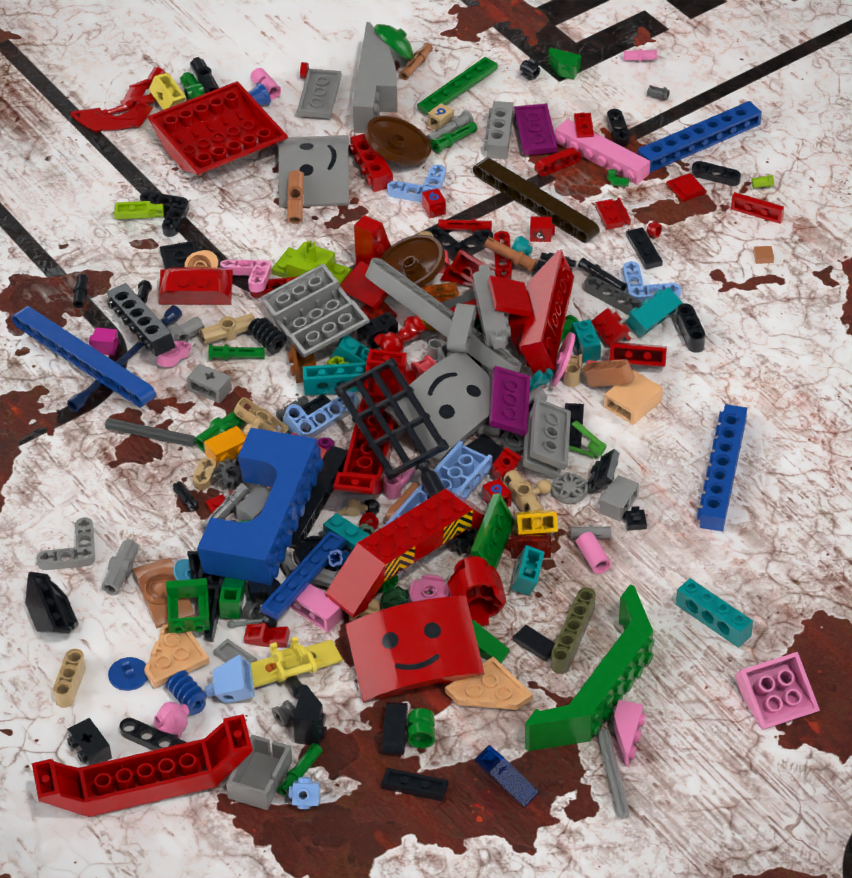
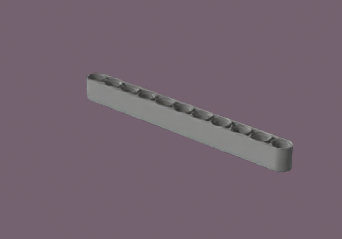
(435, 313)

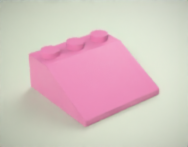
(777, 691)

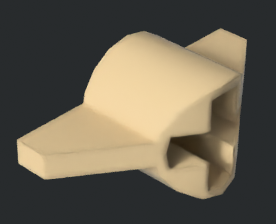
(353, 508)

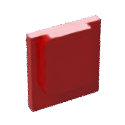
(686, 187)

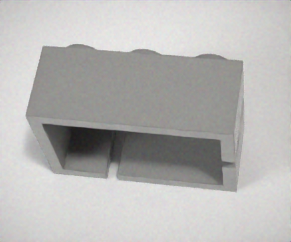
(260, 774)

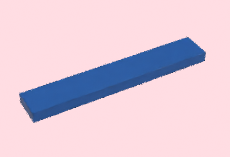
(302, 576)

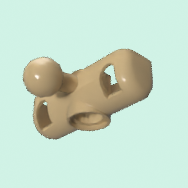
(257, 417)
(524, 493)

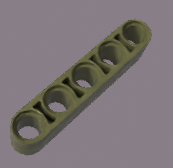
(573, 630)

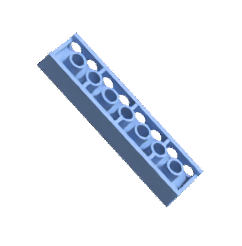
(459, 473)

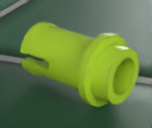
(762, 181)

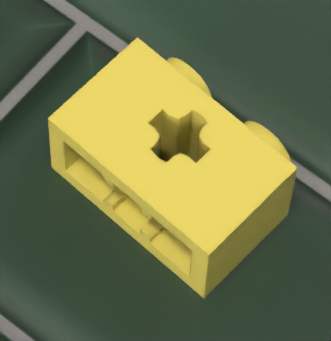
(166, 91)

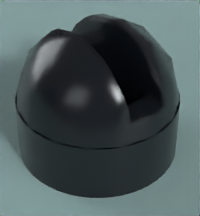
(373, 506)

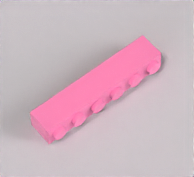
(604, 153)

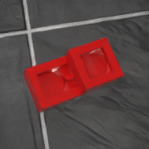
(263, 636)

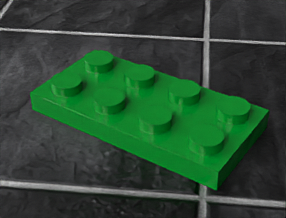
(493, 531)

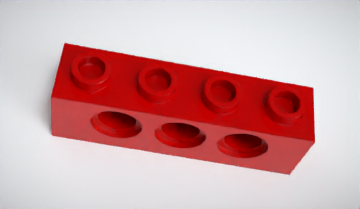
(371, 163)

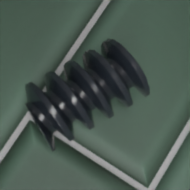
(267, 334)

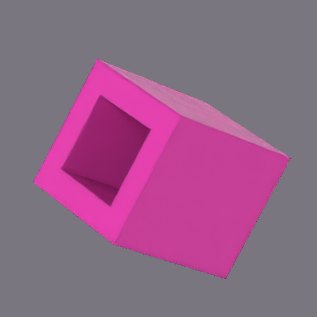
(104, 340)

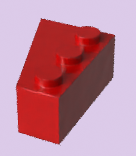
(370, 240)

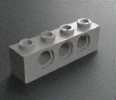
(499, 130)

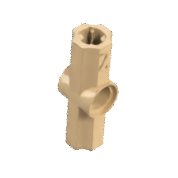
(226, 329)

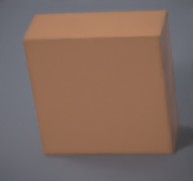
(763, 254)

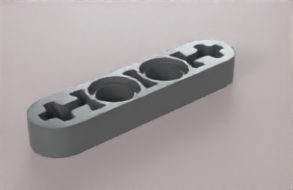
(596, 287)

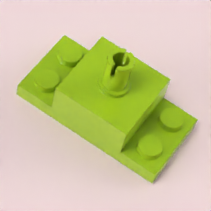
(307, 257)

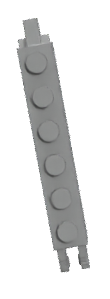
(493, 323)

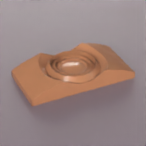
(152, 584)

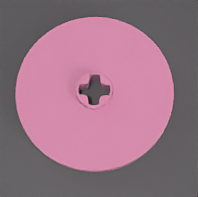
(563, 358)

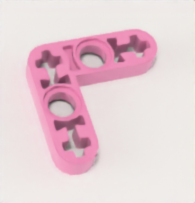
(257, 269)

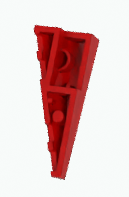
(462, 269)

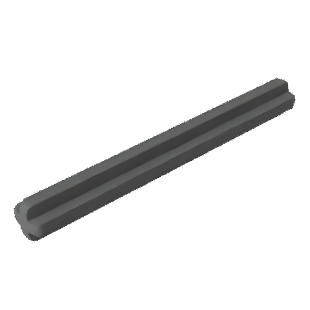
(150, 432)

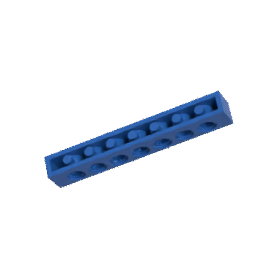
(701, 135)
(723, 468)

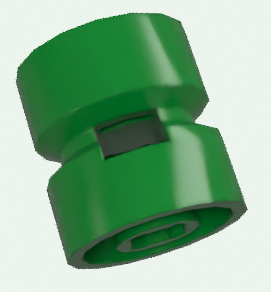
(421, 728)

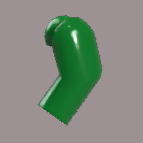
(615, 180)

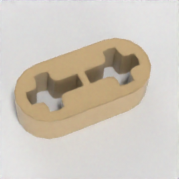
(201, 473)

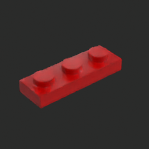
(757, 207)

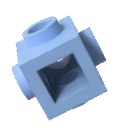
(312, 789)

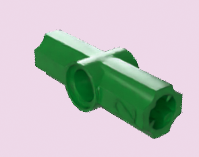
(191, 86)
(218, 426)

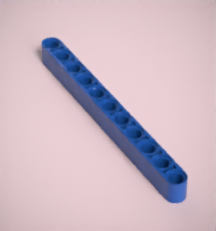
(84, 356)

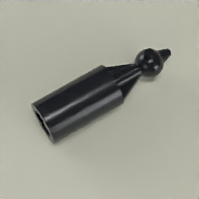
(429, 479)

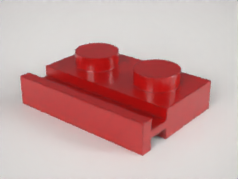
(612, 213)

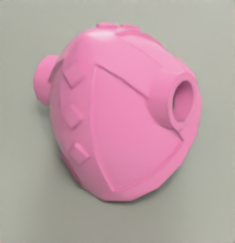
(172, 718)

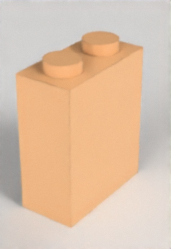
(633, 399)

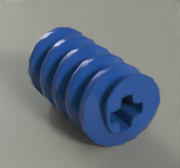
(187, 692)

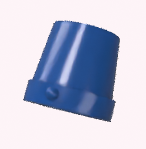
(260, 94)

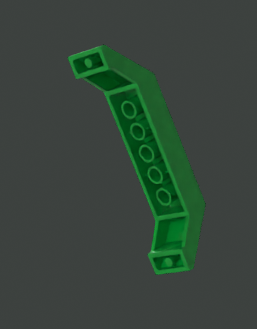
(603, 689)

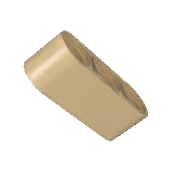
(69, 678)

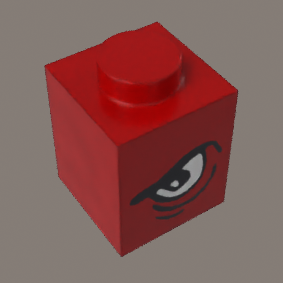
(541, 229)

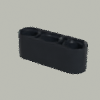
(690, 328)
(394, 728)

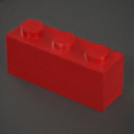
(639, 353)

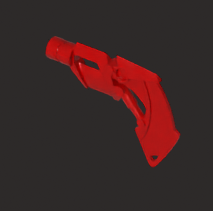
(133, 102)

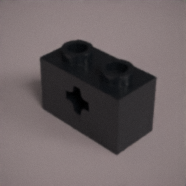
(88, 743)

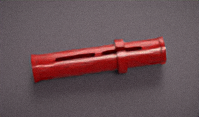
(465, 225)

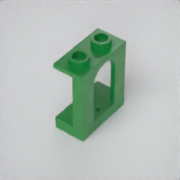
(187, 589)

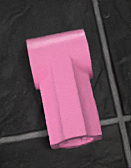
(393, 487)

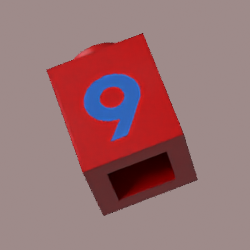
(434, 203)
(495, 487)

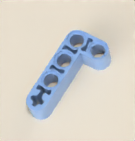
(323, 414)

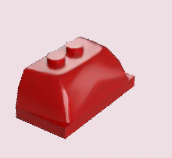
(195, 286)

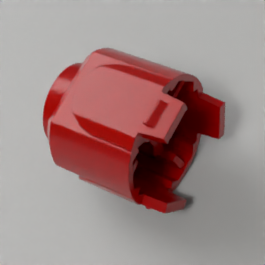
(480, 585)

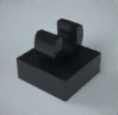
(635, 519)

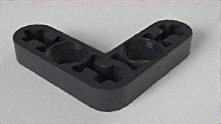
(176, 207)
(477, 239)

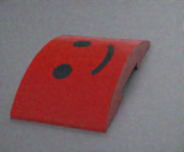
(414, 646)

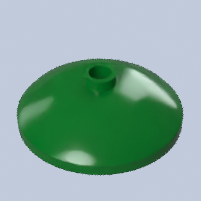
(395, 39)

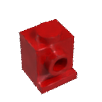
(504, 463)

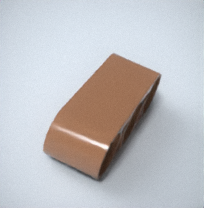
(608, 373)

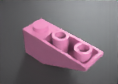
(626, 726)

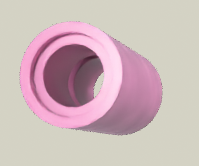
(259, 76)
(593, 552)

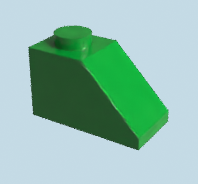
(564, 63)

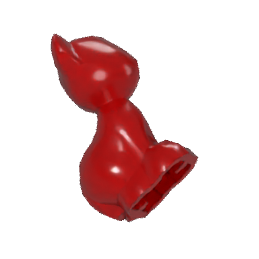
(411, 330)

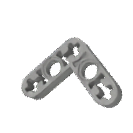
(79, 551)

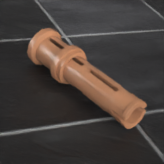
(517, 258)

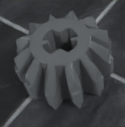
(222, 475)

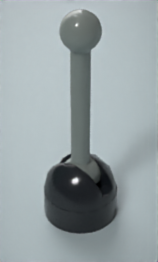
(271, 623)

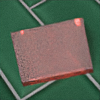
(540, 541)

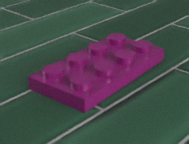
(535, 129)
(509, 401)

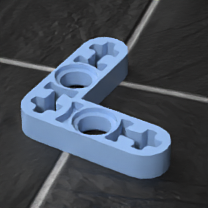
(396, 188)
(640, 288)

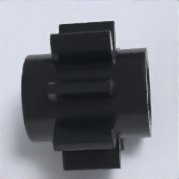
(530, 69)
(463, 542)

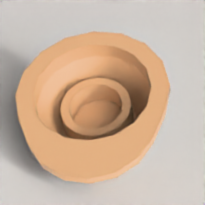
(202, 259)

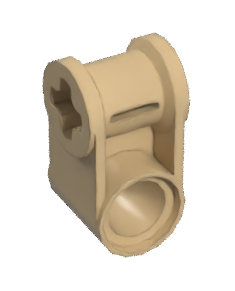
(572, 372)

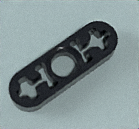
(616, 133)
(731, 178)

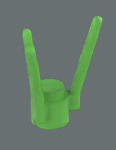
(595, 445)

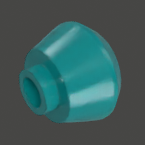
(522, 244)

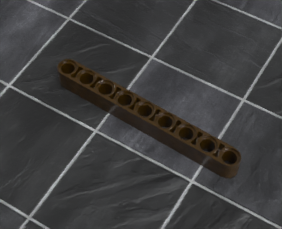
(536, 199)

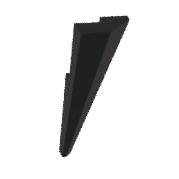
(214, 589)

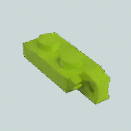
(138, 209)

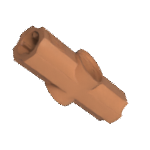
(295, 205)

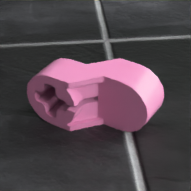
(173, 356)

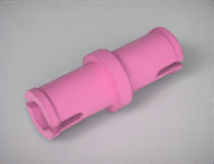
(640, 55)

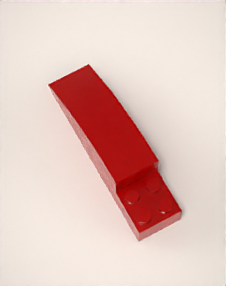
(549, 298)

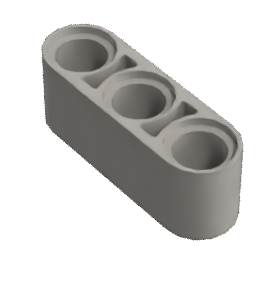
(461, 328)

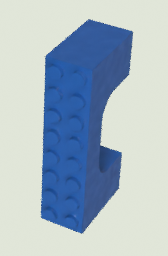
(259, 546)

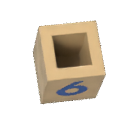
(439, 116)

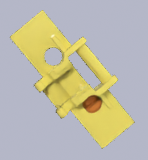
(293, 661)

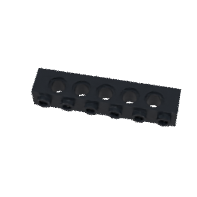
(140, 319)

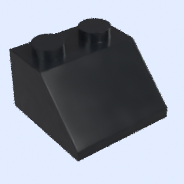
(309, 718)

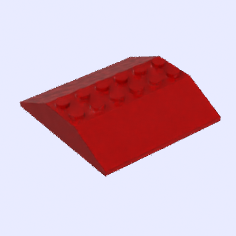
(215, 129)

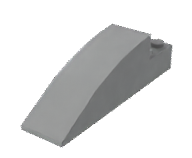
(375, 81)

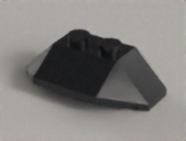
(49, 605)

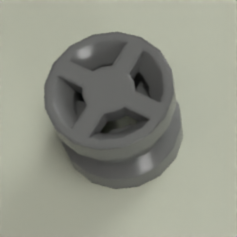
(284, 712)

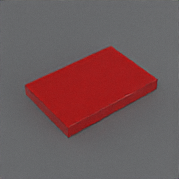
(362, 289)
(509, 296)

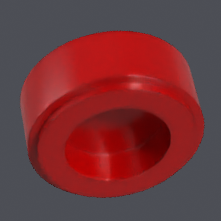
(303, 70)

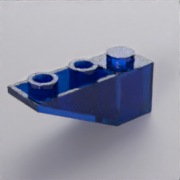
(506, 776)

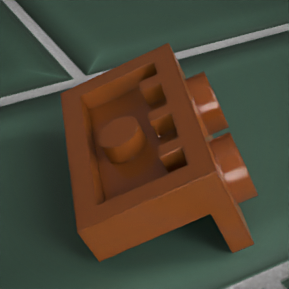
(299, 361)

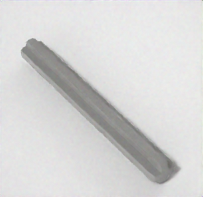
(613, 773)

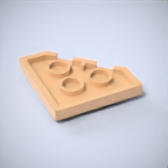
(173, 654)
(492, 690)

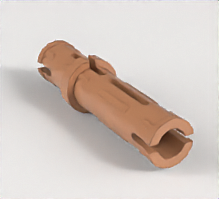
(419, 57)

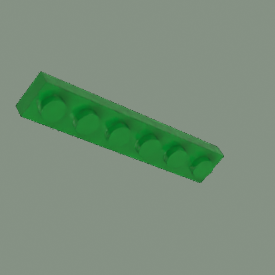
(458, 85)

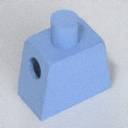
(232, 681)

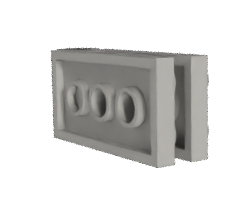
(547, 438)

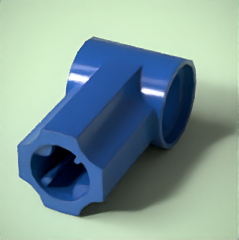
(338, 558)

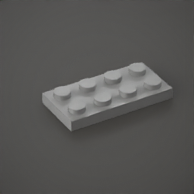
(319, 93)

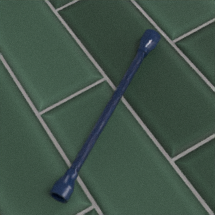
(78, 400)

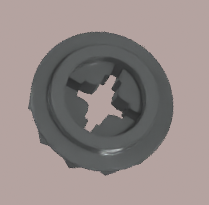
(507, 441)

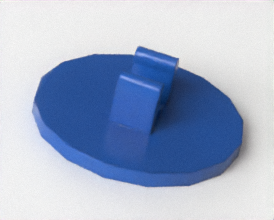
(127, 674)

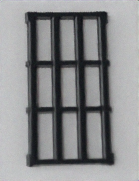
(389, 434)

